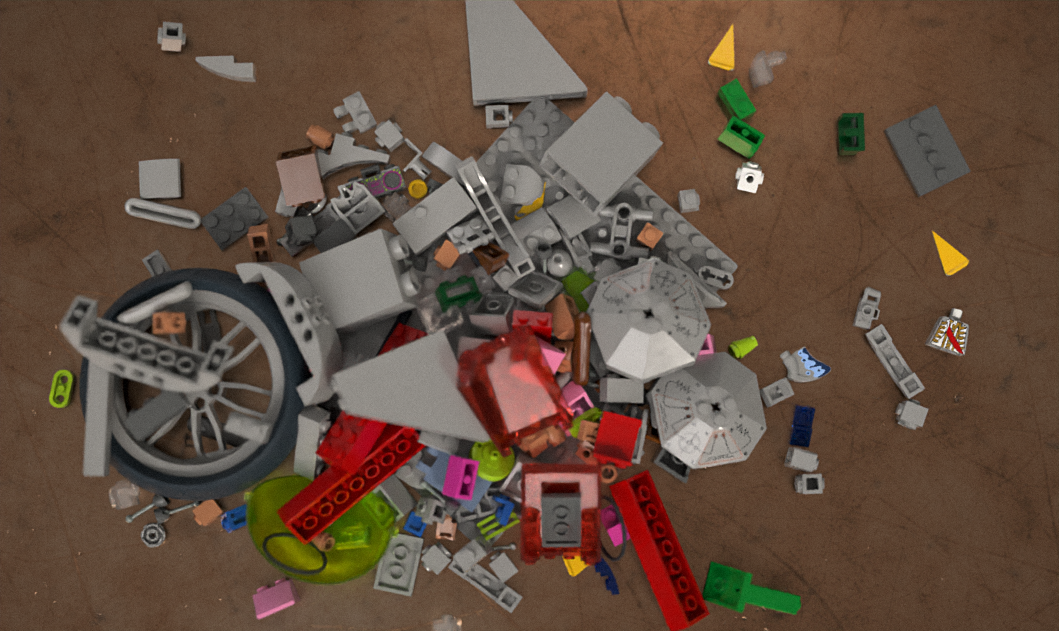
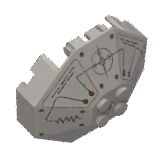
(655, 345)
(685, 415)

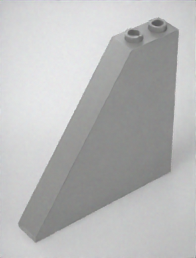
(513, 58)
(410, 389)

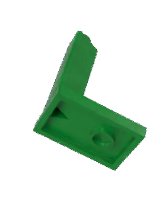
(732, 589)

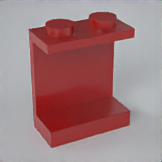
(539, 321)
(616, 439)

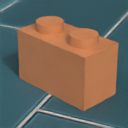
(564, 313)

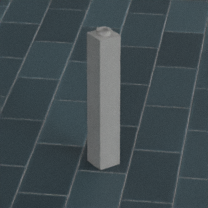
(98, 421)

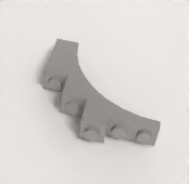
(343, 154)
(494, 217)

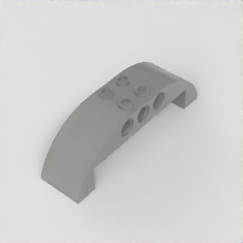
(307, 321)
(141, 354)

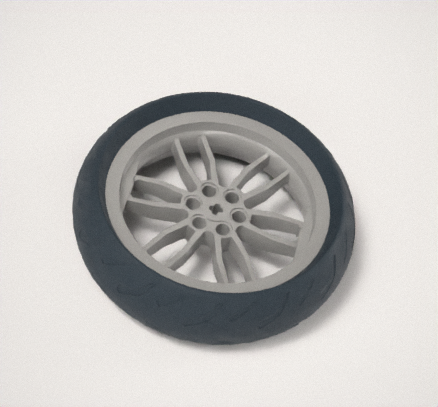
(225, 470)

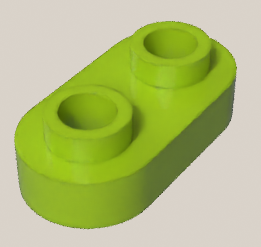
(59, 388)
(590, 415)

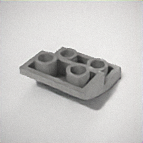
(159, 179)
(571, 216)

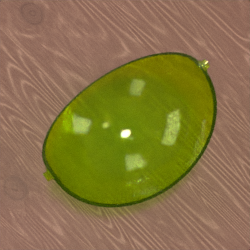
(342, 564)

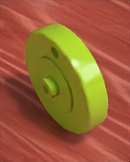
(491, 463)

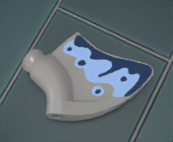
(803, 366)

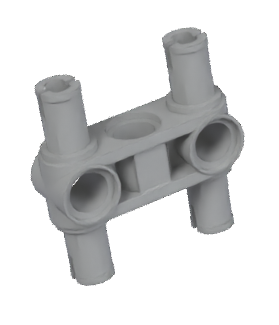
(622, 232)

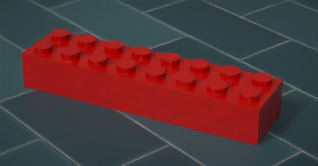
(354, 436)
(338, 491)
(659, 551)

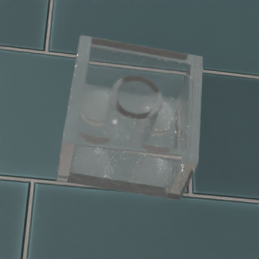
(434, 319)

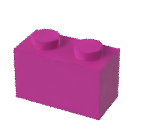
(460, 477)

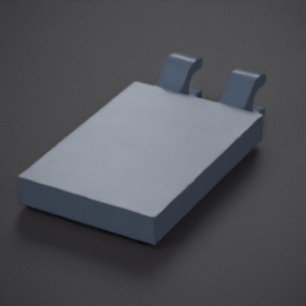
(436, 477)

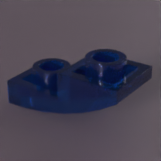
(802, 425)
(604, 569)

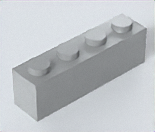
(312, 429)

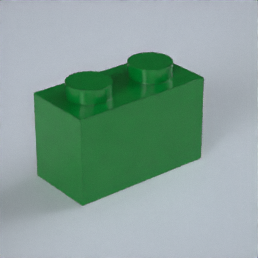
(736, 100)
(741, 137)

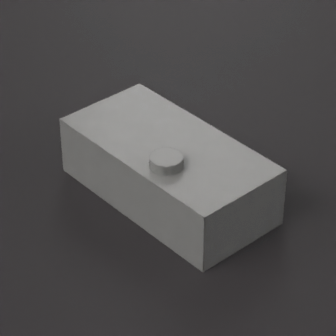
(434, 216)

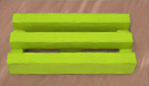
(484, 530)

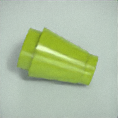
(741, 347)

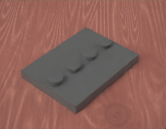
(927, 151)

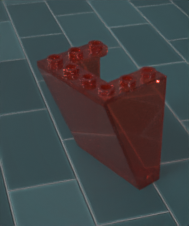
(512, 388)
(560, 478)

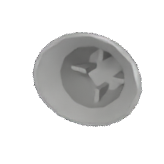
(559, 264)

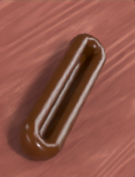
(581, 348)

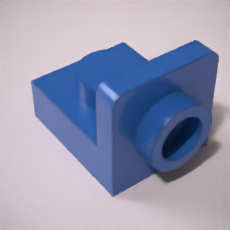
(503, 512)
(234, 518)

